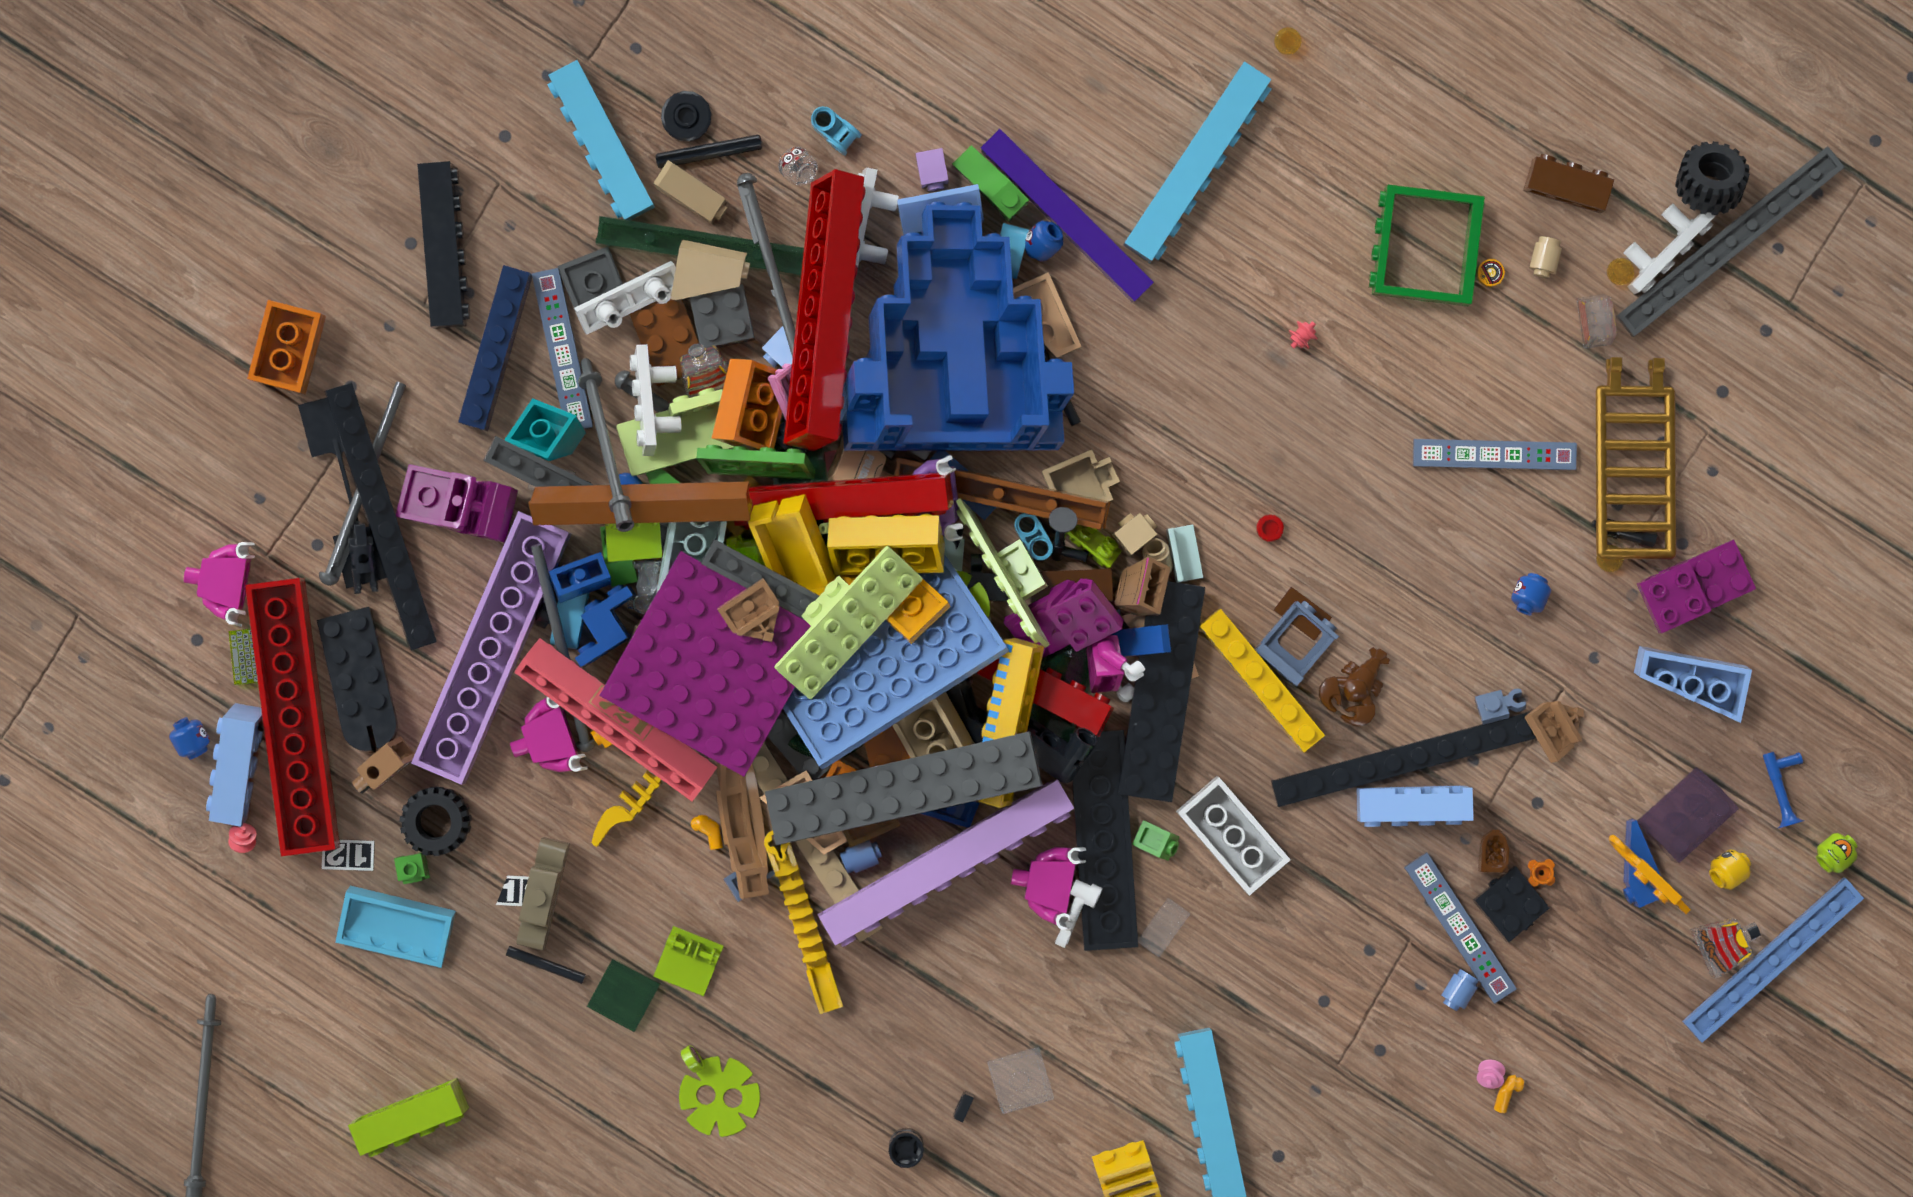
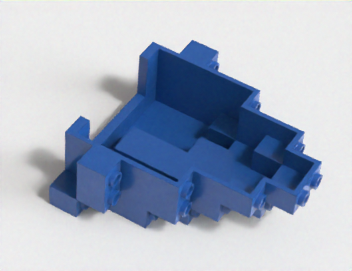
(954, 351)

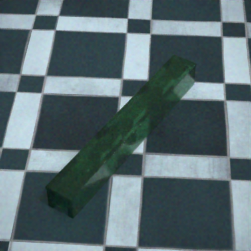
(667, 240)

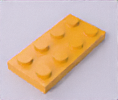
(916, 611)

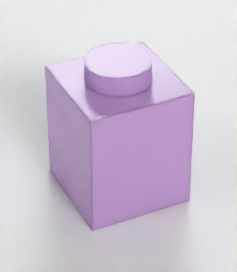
(932, 169)

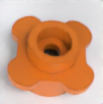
(1548, 876)

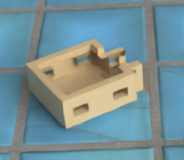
(1083, 476)

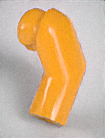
(710, 828)
(1505, 1092)

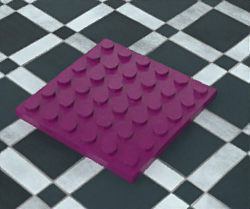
(700, 677)

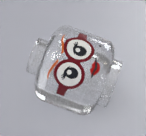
(798, 166)

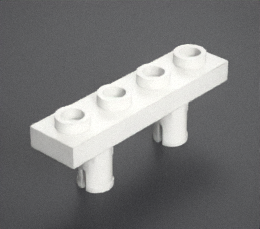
(873, 199)
(1649, 266)
(627, 298)
(643, 412)

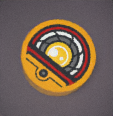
(1490, 272)

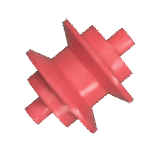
(1303, 335)
(242, 838)

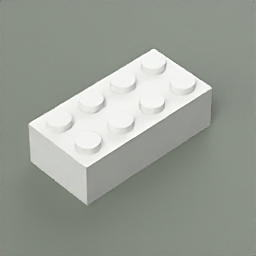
(1233, 835)

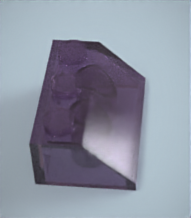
(1687, 815)

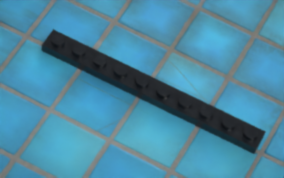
(380, 516)
(1401, 759)

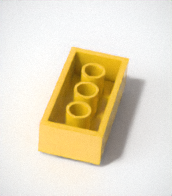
(857, 542)

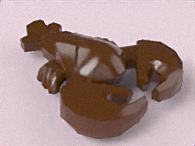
(1356, 688)

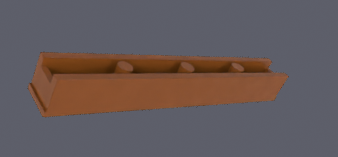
(1019, 495)
(649, 503)

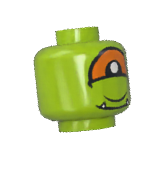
(1836, 853)

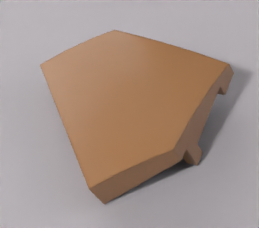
(752, 612)
(1556, 728)

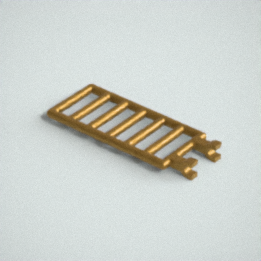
(1656, 389)

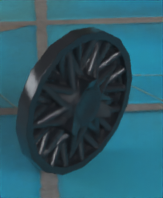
(686, 116)

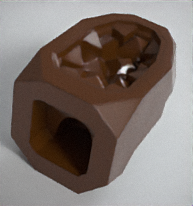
(1494, 852)

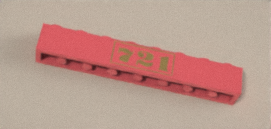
(579, 695)

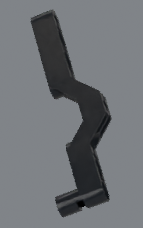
(1053, 753)

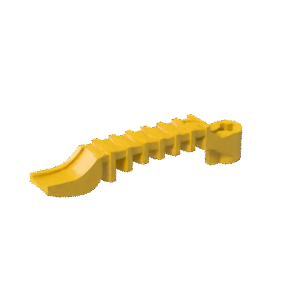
(620, 814)
(805, 927)

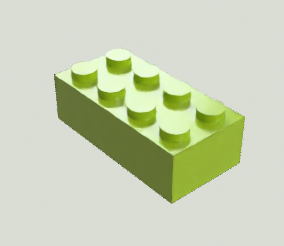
(407, 1117)

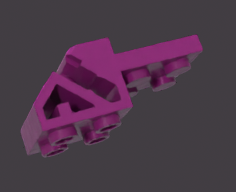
(457, 502)
(1695, 586)
(1070, 615)

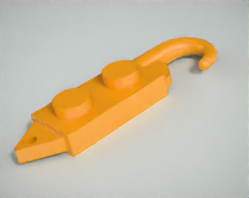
(1647, 874)

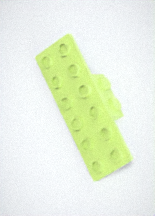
(697, 426)
(1013, 569)
(845, 619)

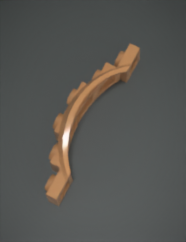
(743, 829)

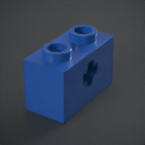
(580, 577)

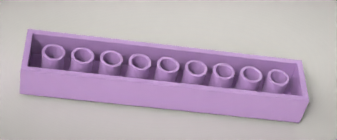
(489, 652)
(946, 861)

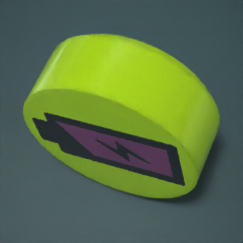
(692, 1059)

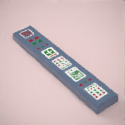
(561, 344)
(1494, 454)
(1460, 928)

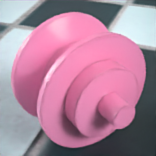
(1491, 1074)

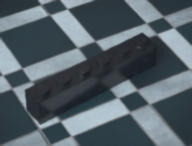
(442, 245)

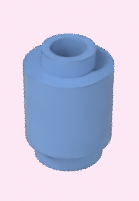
(861, 856)
(1459, 990)

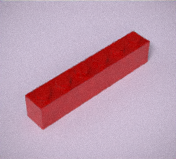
(1065, 699)

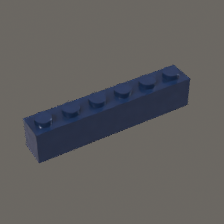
(495, 348)

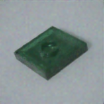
(623, 995)

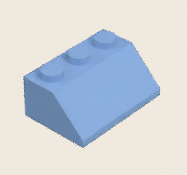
(911, 208)

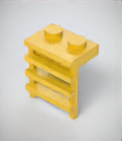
(1126, 1168)

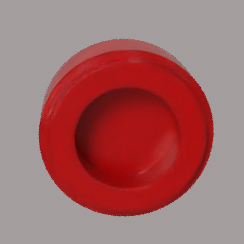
(1269, 528)

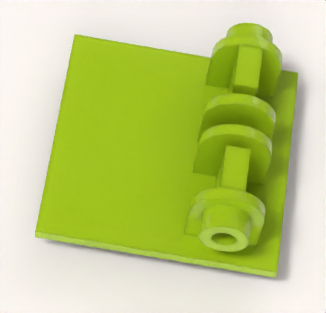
(638, 543)
(1103, 548)
(688, 960)

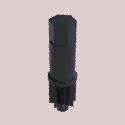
(1643, 538)

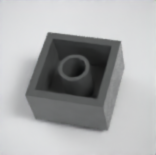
(722, 317)

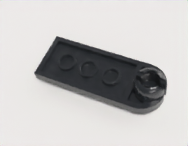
(358, 678)

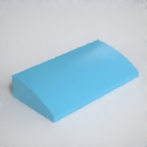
(395, 926)

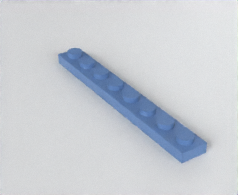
(1772, 959)

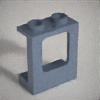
(1282, 660)

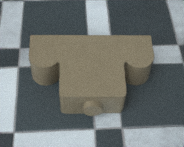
(542, 893)

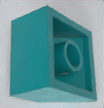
(546, 431)

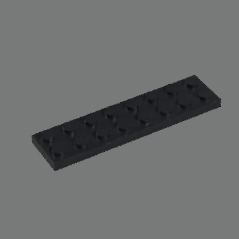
(1162, 699)
(1105, 832)

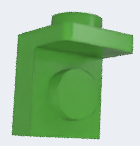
(1156, 841)

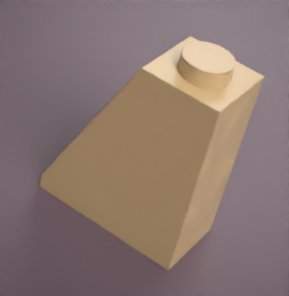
(690, 193)
(707, 270)

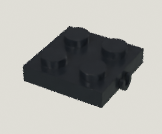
(1511, 904)

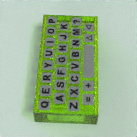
(242, 657)

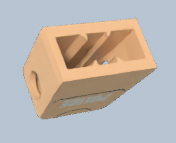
(856, 464)

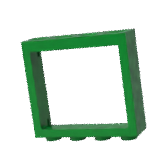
(1470, 254)

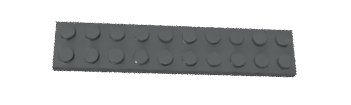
(903, 788)

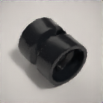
(906, 1147)

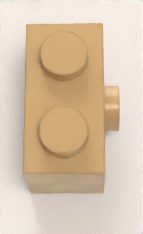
(1134, 532)

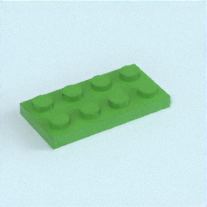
(760, 463)

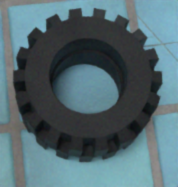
(1710, 194)
(412, 821)

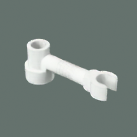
(1083, 895)

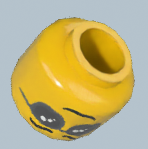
(1730, 869)

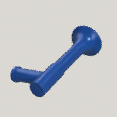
(1773, 767)

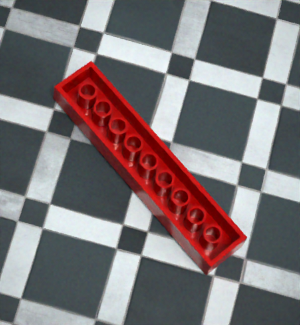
(824, 310)
(292, 716)

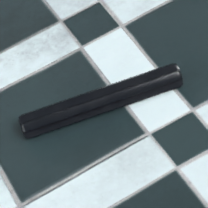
(710, 151)

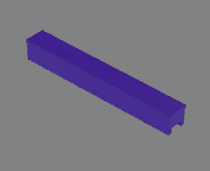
(1067, 215)

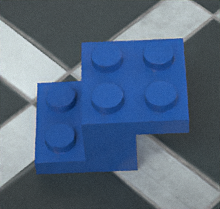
(605, 625)

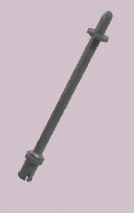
(619, 504)
(195, 1182)

